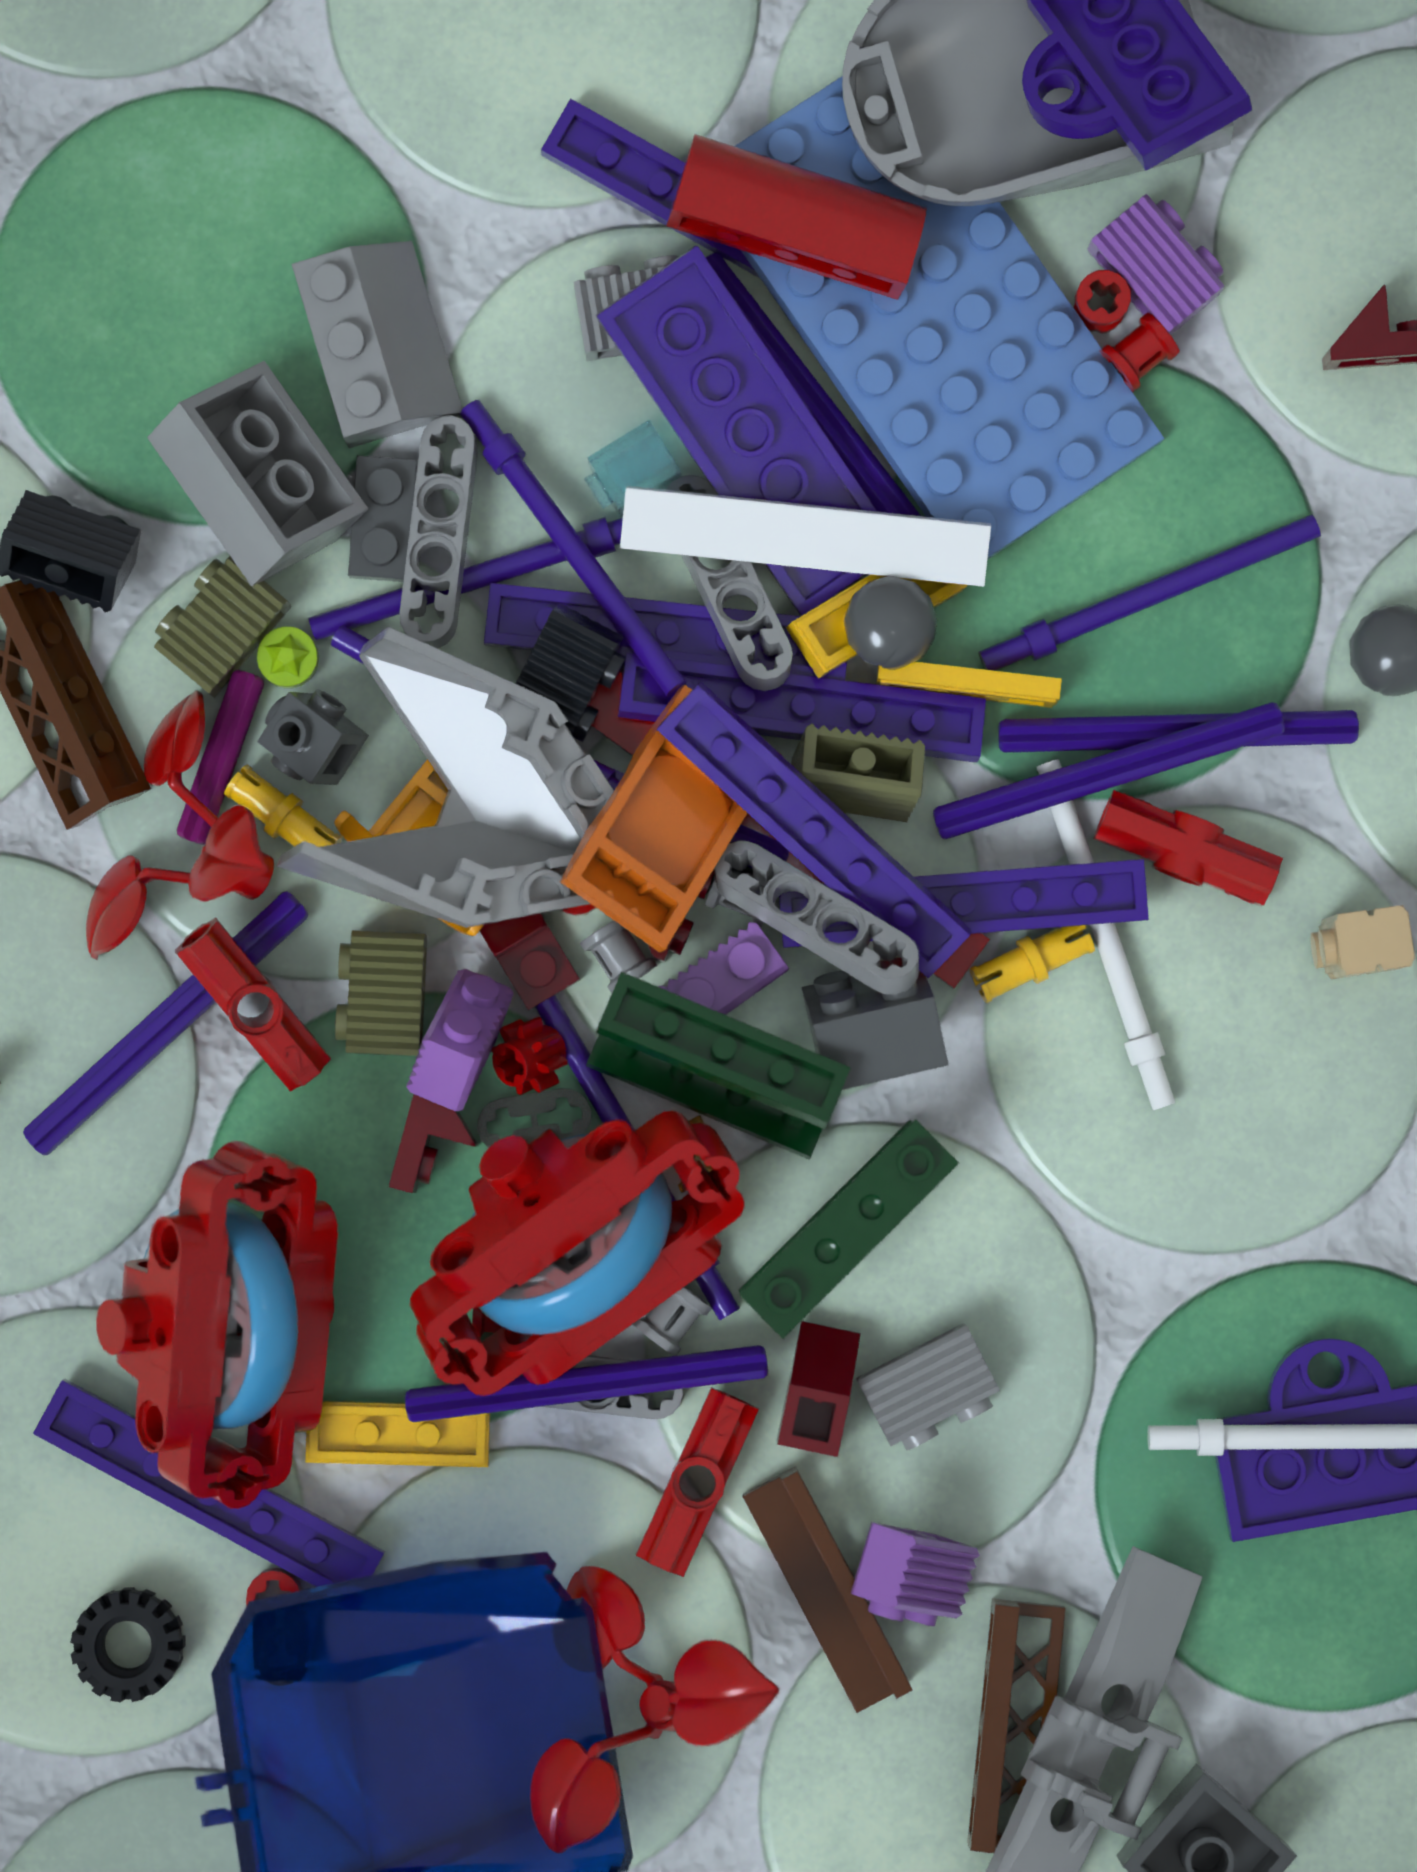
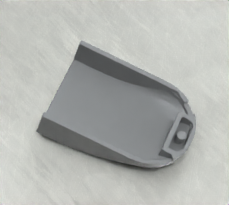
(946, 111)

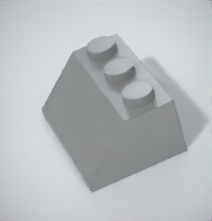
(377, 340)

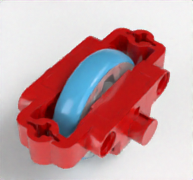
(572, 1247)
(229, 1323)

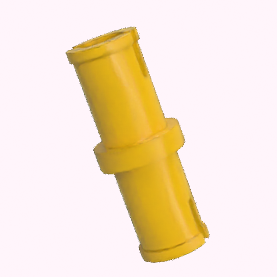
(278, 812)
(1031, 960)

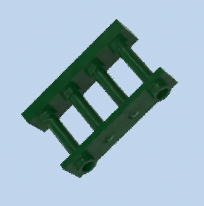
(716, 1065)
(847, 1227)

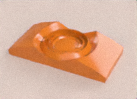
(654, 840)

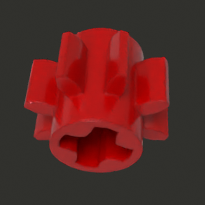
(529, 1055)

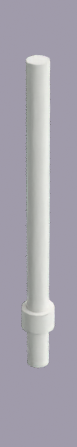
(1143, 1047)
(1212, 1437)

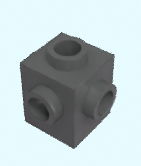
(311, 737)

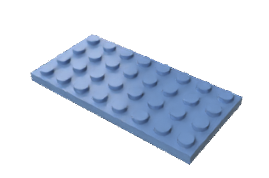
(980, 368)

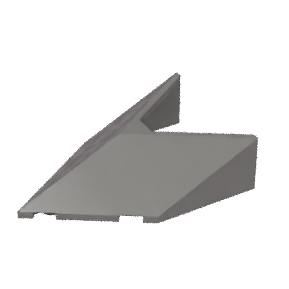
(511, 804)

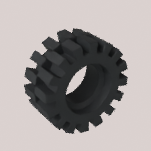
(94, 1661)

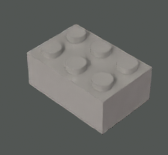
(257, 472)

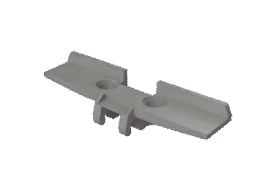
(1128, 1648)

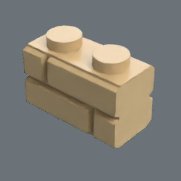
(1363, 942)

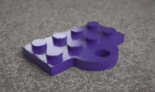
(1130, 71)
(1312, 1488)

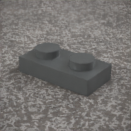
(382, 532)

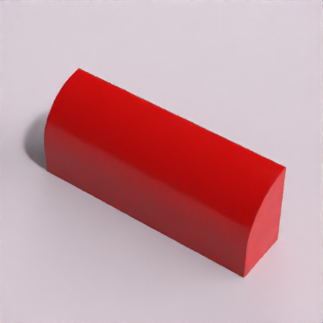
(797, 217)

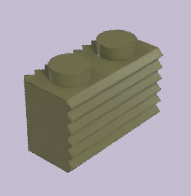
(219, 625)
(862, 772)
(384, 993)

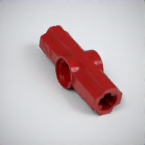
(1188, 848)
(231, 975)
(681, 1518)

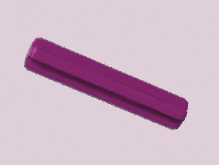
(221, 752)

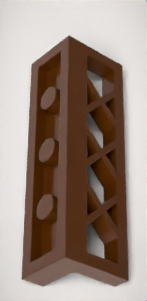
(70, 698)
(823, 1590)
(997, 1708)

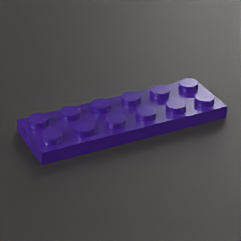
(731, 404)

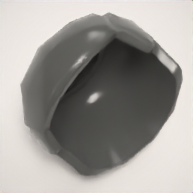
(890, 622)
(1386, 650)

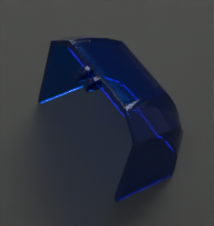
(408, 1720)

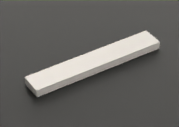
(805, 535)

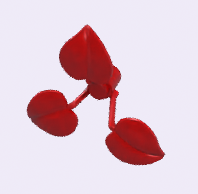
(226, 862)
(709, 1702)

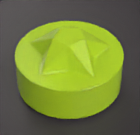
(287, 657)

